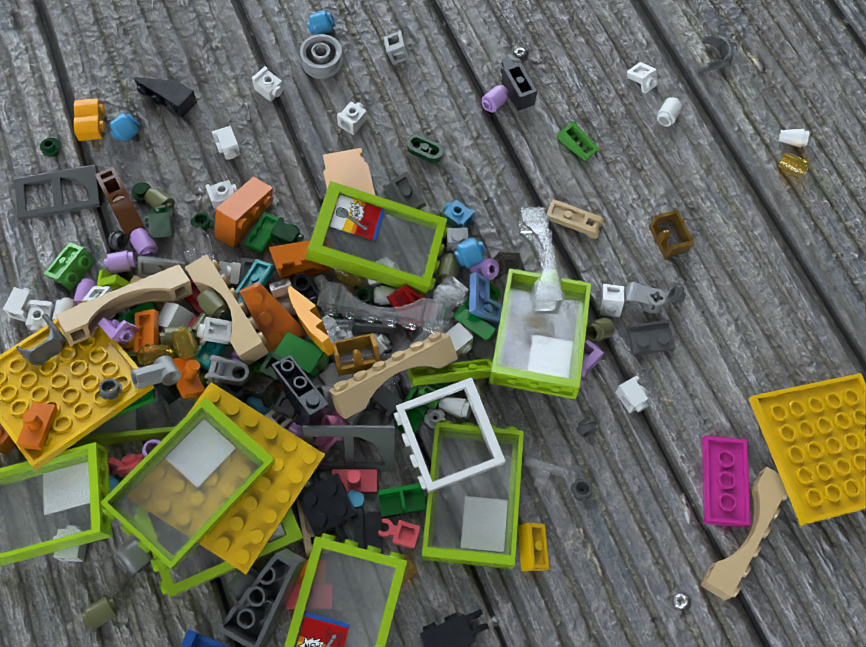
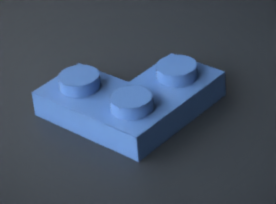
(480, 301)

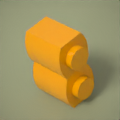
(89, 119)

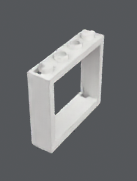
(483, 423)

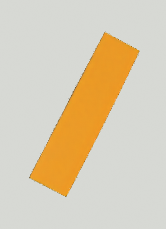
(311, 321)

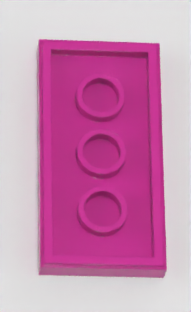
(725, 481)

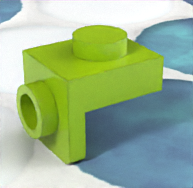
(114, 281)

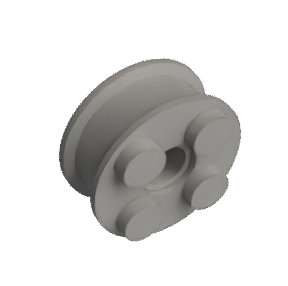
(321, 56)

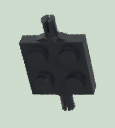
(327, 505)

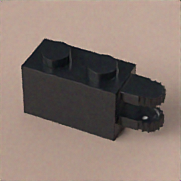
(518, 84)
(453, 632)

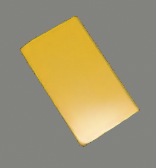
(533, 547)

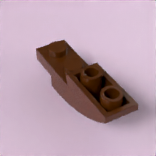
(119, 200)

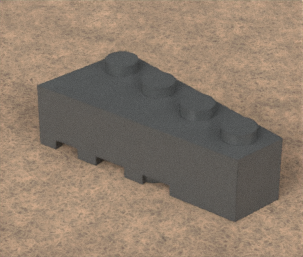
(263, 603)

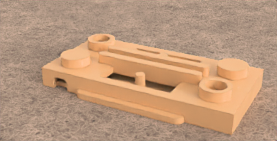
(348, 170)

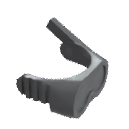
(723, 45)
(46, 350)

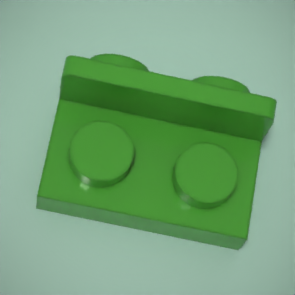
(70, 266)

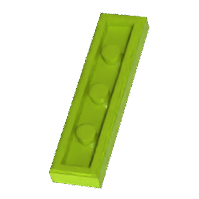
(450, 373)

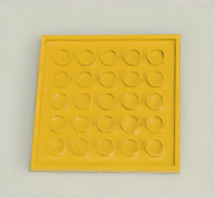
(70, 384)
(818, 444)
(255, 518)

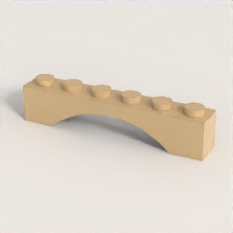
(82, 320)
(243, 337)
(354, 394)
(726, 574)

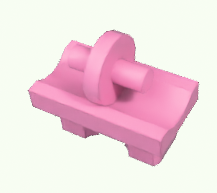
(325, 443)

